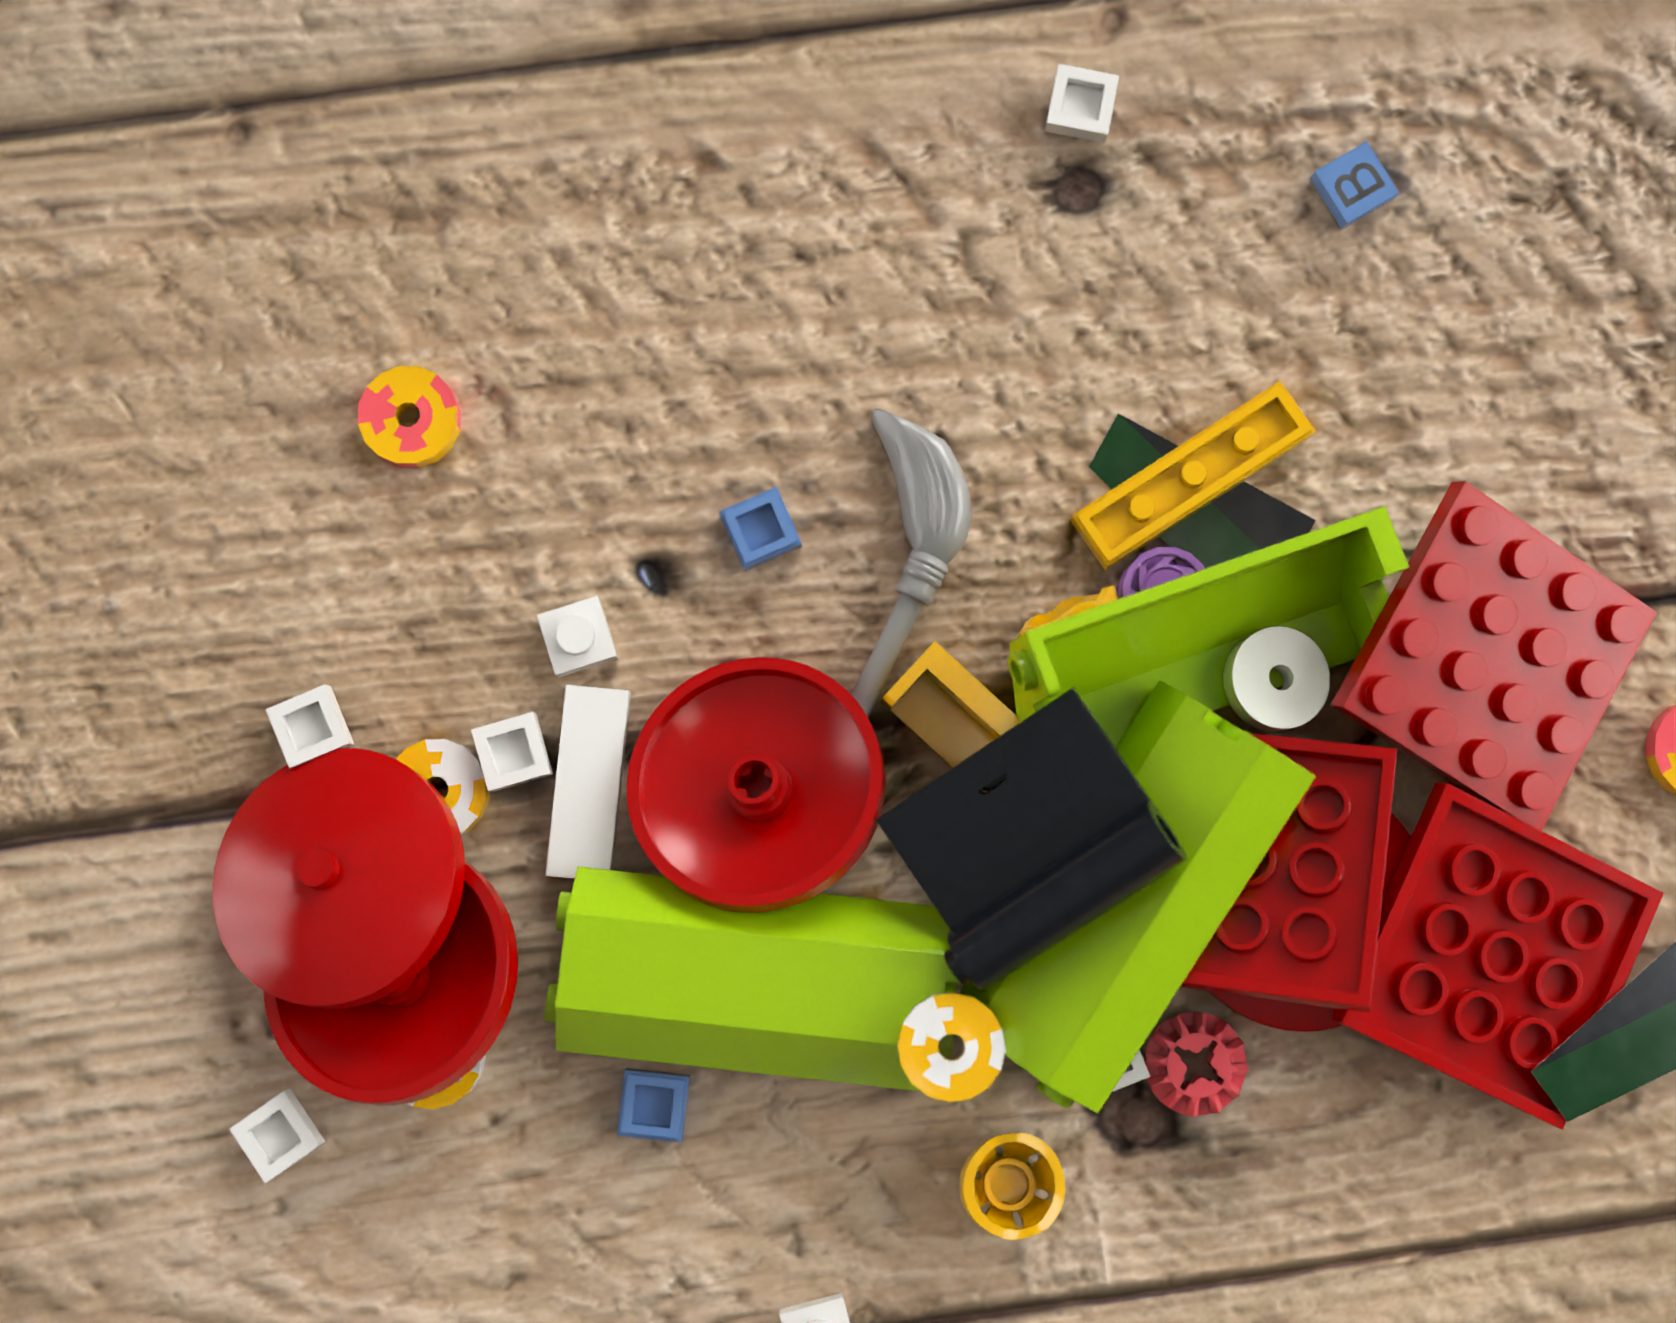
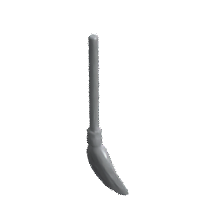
(935, 523)

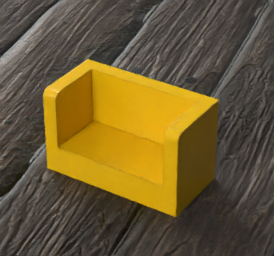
(948, 707)

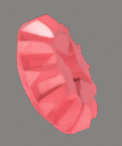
(1193, 1032)

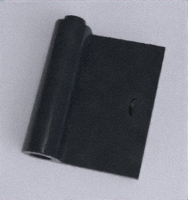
(1037, 851)

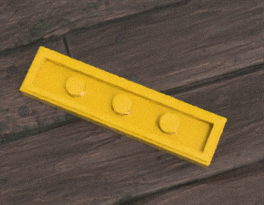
(1192, 475)

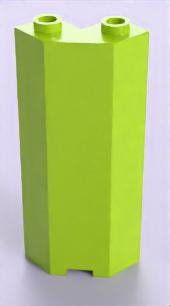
(1186, 627)
(757, 992)
(1096, 995)

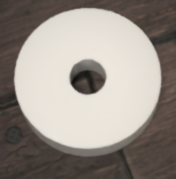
(1303, 671)

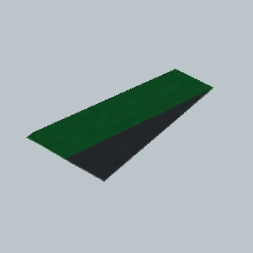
(1220, 531)
(1618, 1046)

